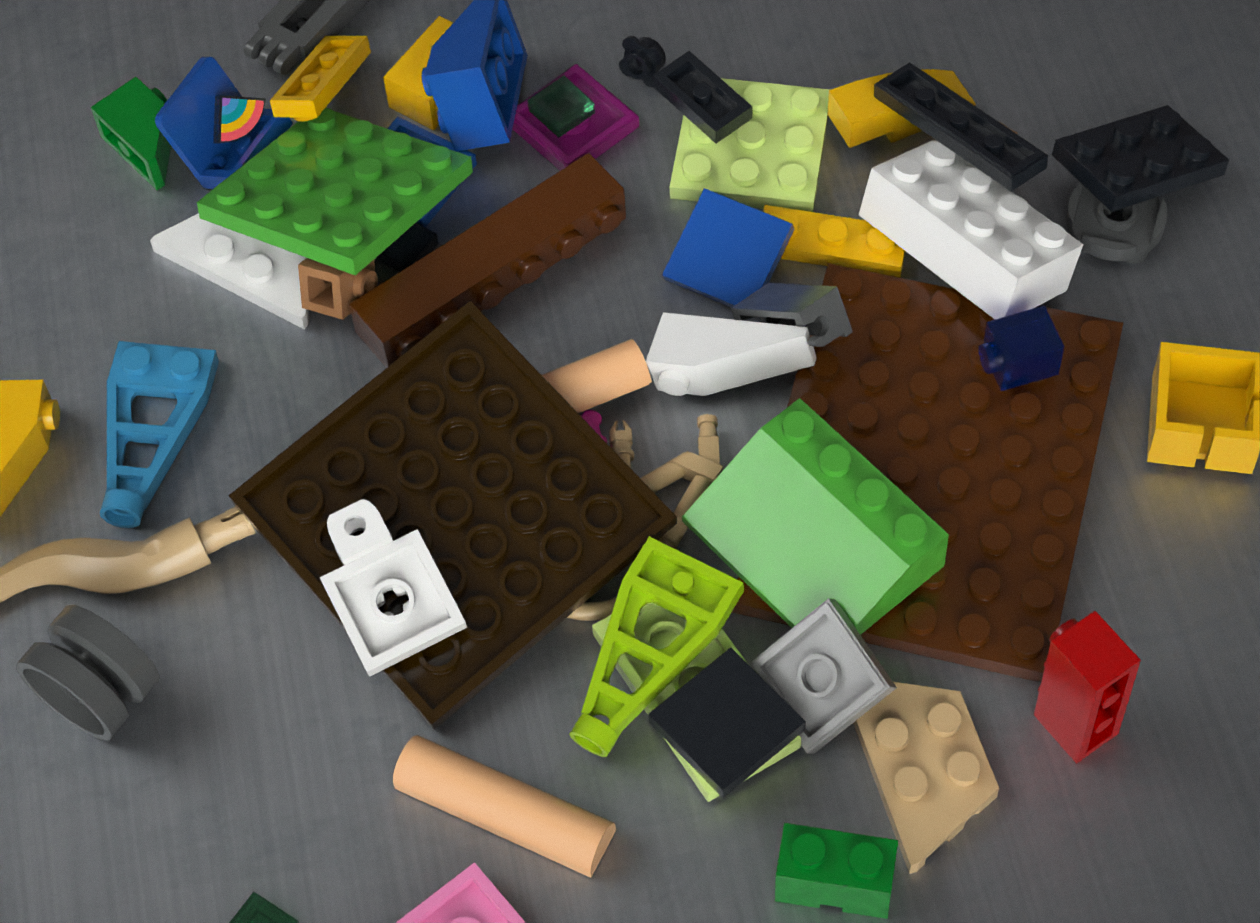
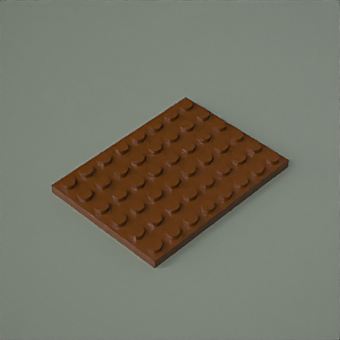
(982, 462)

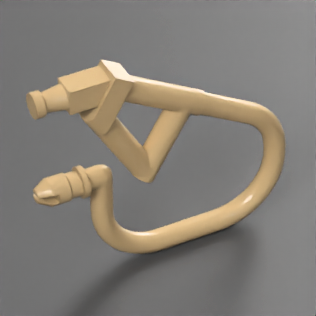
(698, 469)

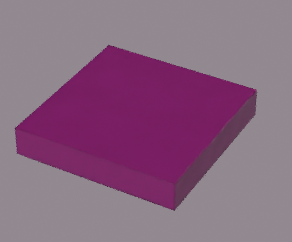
(593, 136)

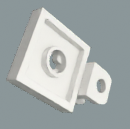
(379, 565)

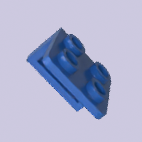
(189, 125)

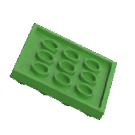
(335, 189)

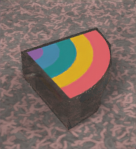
(235, 117)

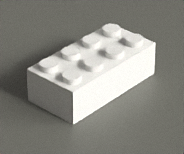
(970, 230)

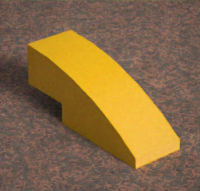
(863, 117)

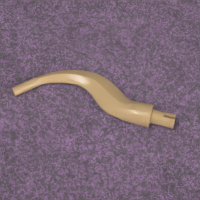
(121, 565)

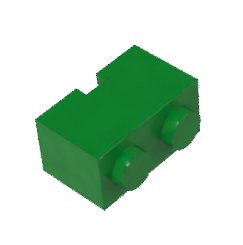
(835, 870)

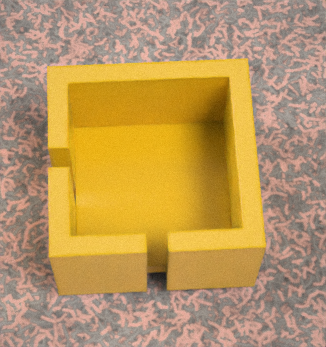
(1202, 408)

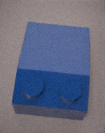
(477, 75)

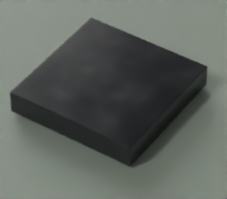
(726, 722)

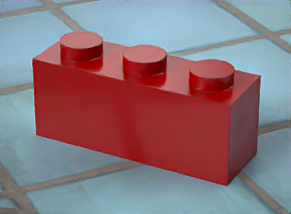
(1085, 685)

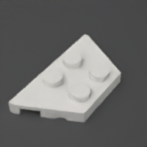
(237, 263)

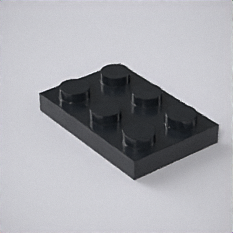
(1139, 157)

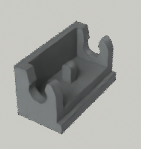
(799, 305)

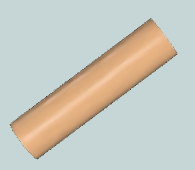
(601, 376)
(503, 805)

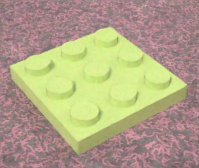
(764, 161)

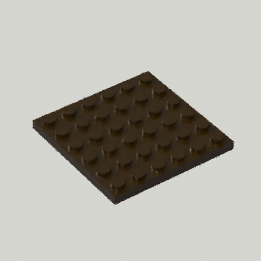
(495, 477)

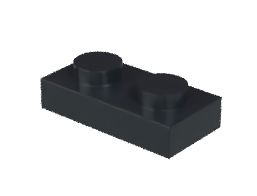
(702, 97)

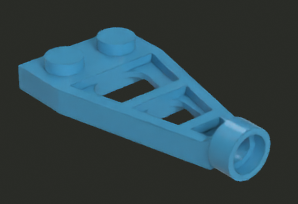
(159, 373)

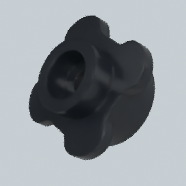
(642, 58)

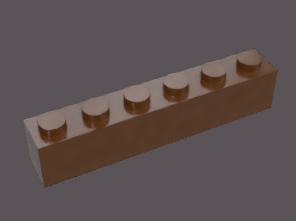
(491, 258)

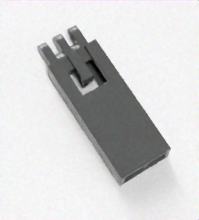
(283, 48)

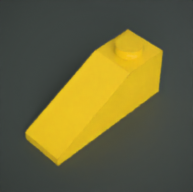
(25, 432)

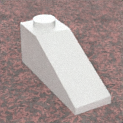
(719, 354)

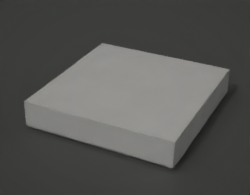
(824, 674)

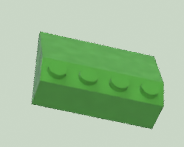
(816, 523)

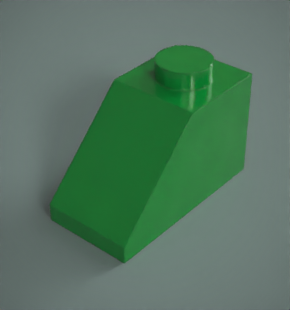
(129, 127)

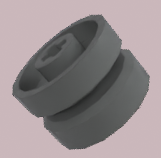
(88, 672)

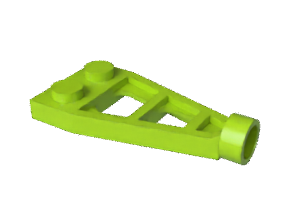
(678, 585)

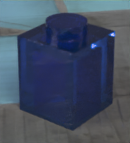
(1021, 348)

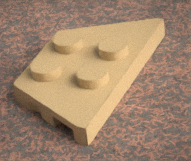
(926, 766)

